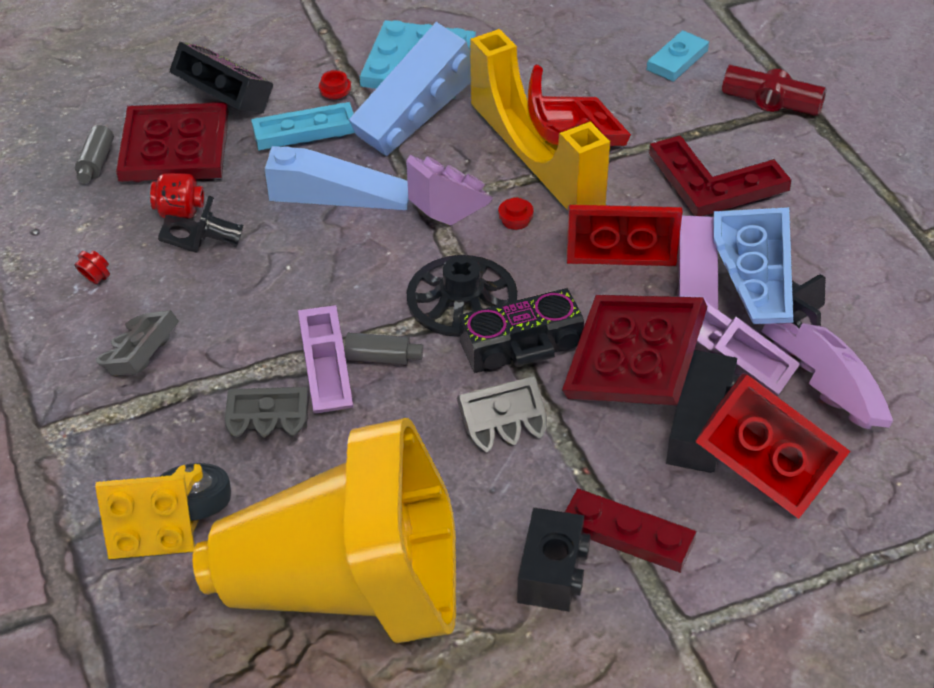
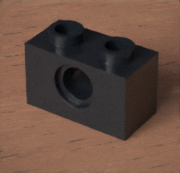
(549, 581)

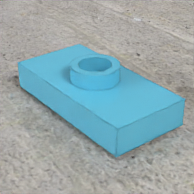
(677, 55)

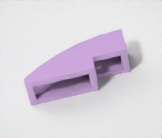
(753, 352)
(325, 359)

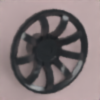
(460, 284)

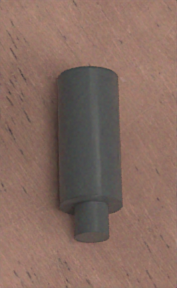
(93, 153)
(381, 348)

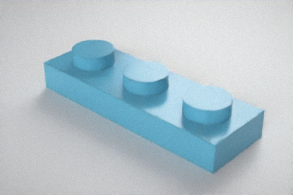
(303, 126)

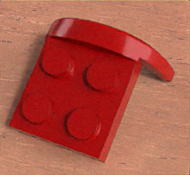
(560, 113)

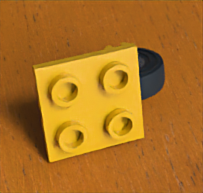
(161, 511)

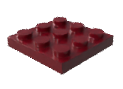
(173, 141)
(635, 349)

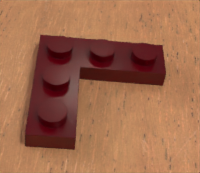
(720, 192)

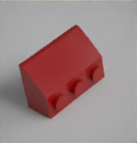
(623, 235)
(771, 445)

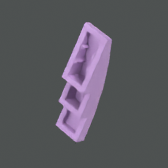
(698, 259)

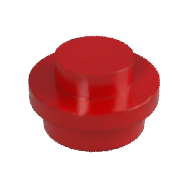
(334, 85)
(515, 213)
(92, 266)

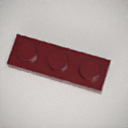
(633, 530)

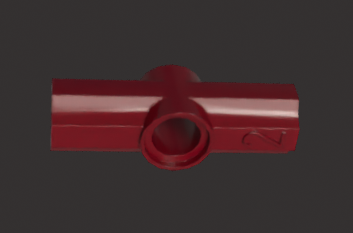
(774, 90)

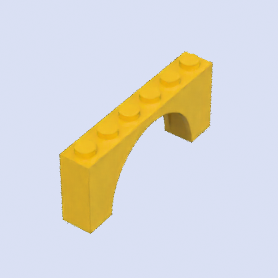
(572, 170)

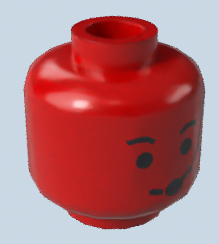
(176, 195)

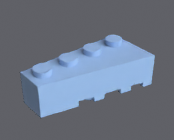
(414, 90)

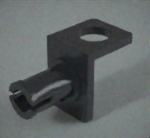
(206, 227)
(808, 299)

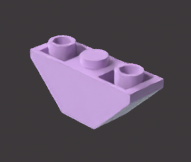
(443, 191)

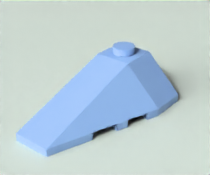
(316, 178)
(758, 259)

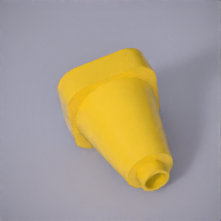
(347, 541)

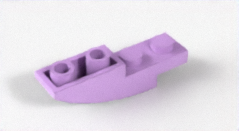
(836, 370)

